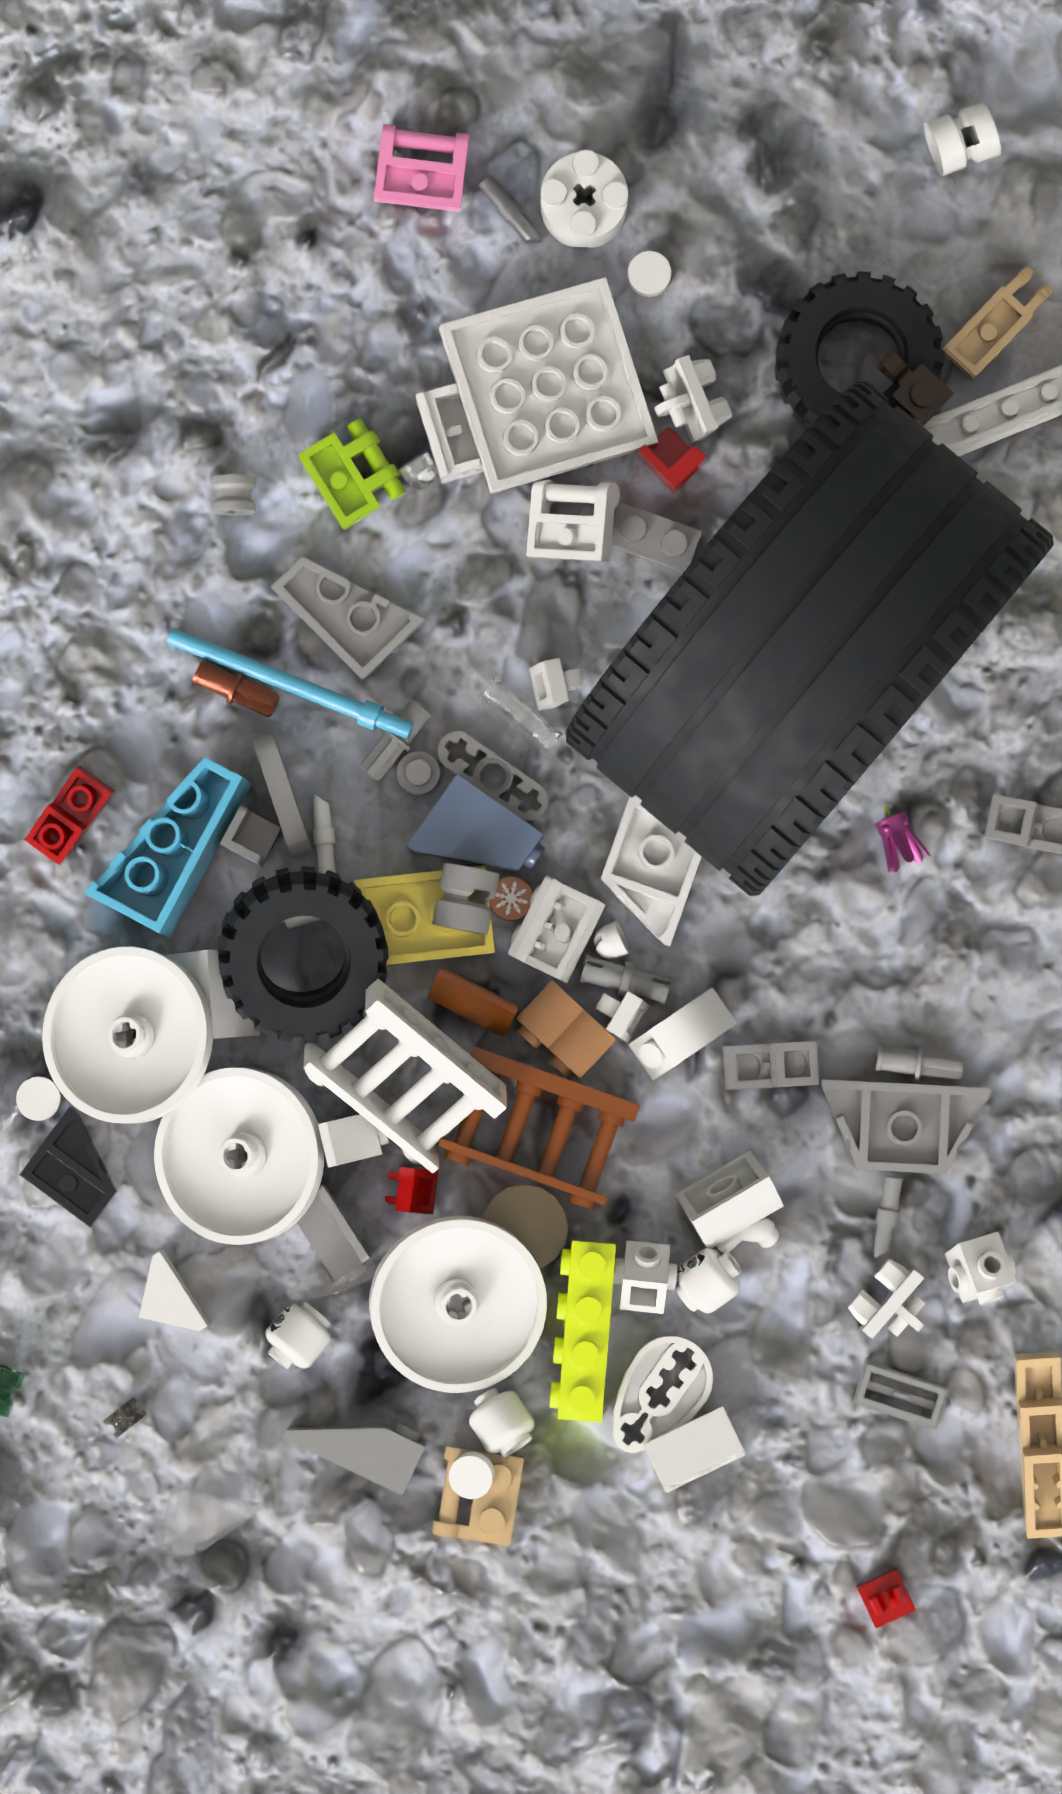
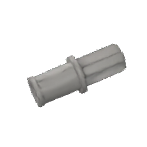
(391, 746)
(919, 1062)

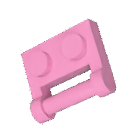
(421, 181)

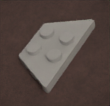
(903, 1124)

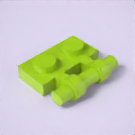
(341, 482)

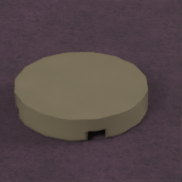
(533, 1218)

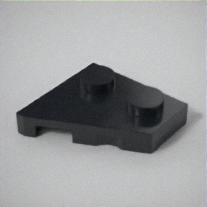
(71, 1170)

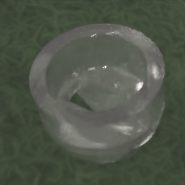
(419, 471)

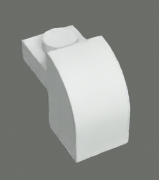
(682, 1034)

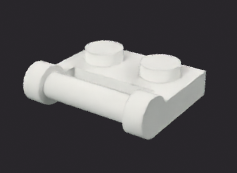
(571, 535)

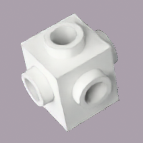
(645, 1267)
(981, 1269)

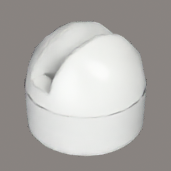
(611, 941)

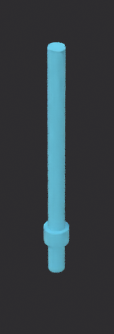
(368, 713)

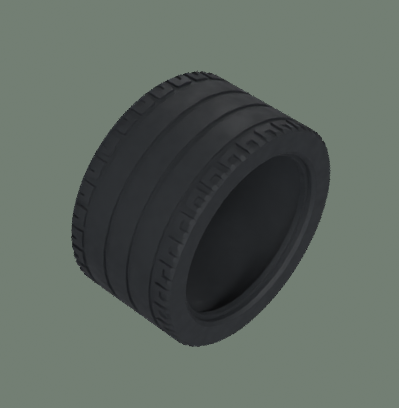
(806, 635)

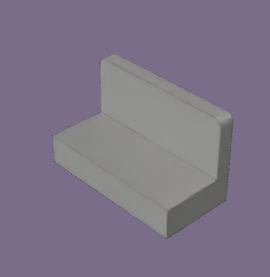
(332, 1235)

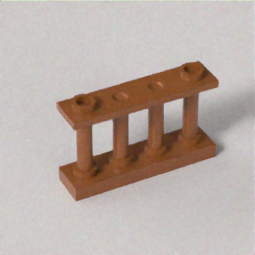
(571, 1099)

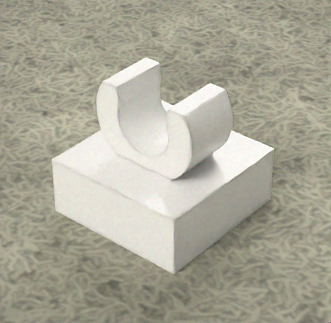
(552, 683)
(624, 1015)

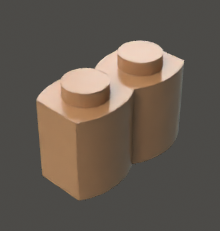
(565, 1030)

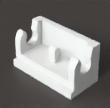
(449, 433)
(694, 1449)

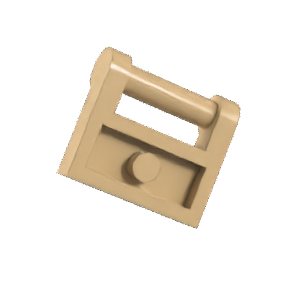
(491, 1514)

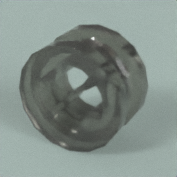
(125, 1417)

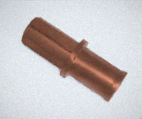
(236, 688)

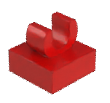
(415, 1190)
(885, 1598)

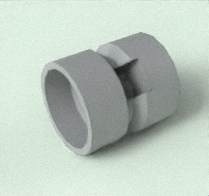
(465, 898)

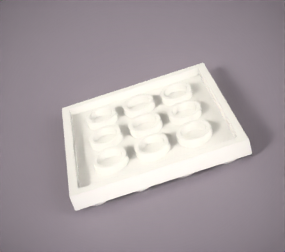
(548, 385)

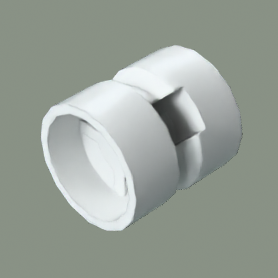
(948, 144)

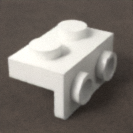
(555, 929)

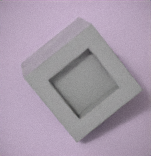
(250, 836)

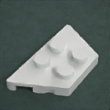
(650, 870)

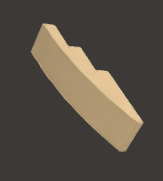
(1040, 1440)

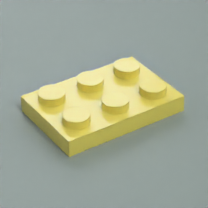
(406, 913)

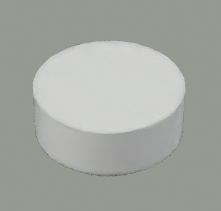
(649, 273)
(38, 1098)
(471, 1475)

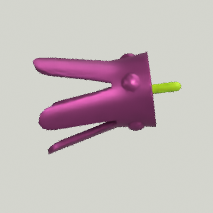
(897, 832)

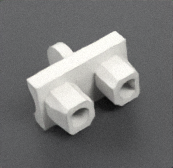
(687, 400)
(875, 1315)

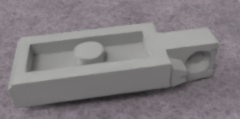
(651, 536)

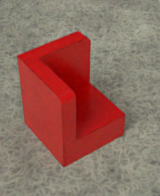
(672, 459)

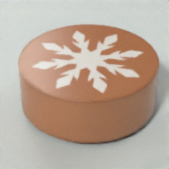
(511, 899)

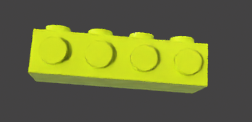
(586, 1330)

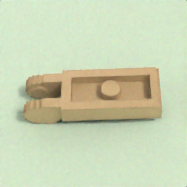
(994, 326)

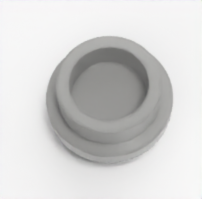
(418, 773)

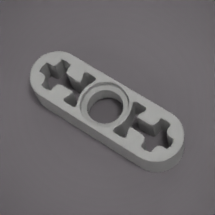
(472, 749)
(282, 794)

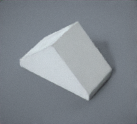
(168, 1297)

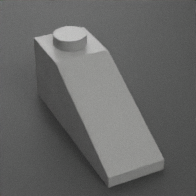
(371, 1451)

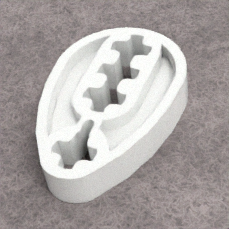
(643, 1373)

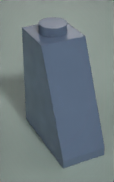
(476, 831)

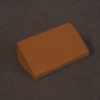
(472, 1002)

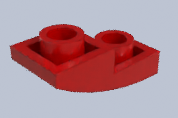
(69, 815)

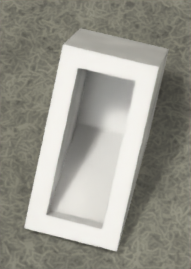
(351, 1140)

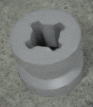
(233, 494)

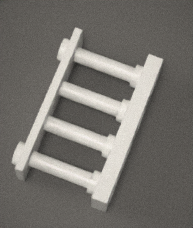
(416, 1038)

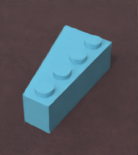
(173, 850)

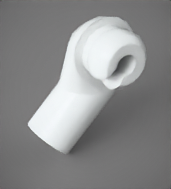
(761, 1232)

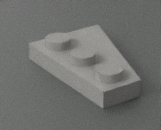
(348, 618)

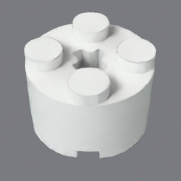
(585, 175)

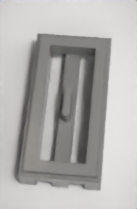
(864, 1383)

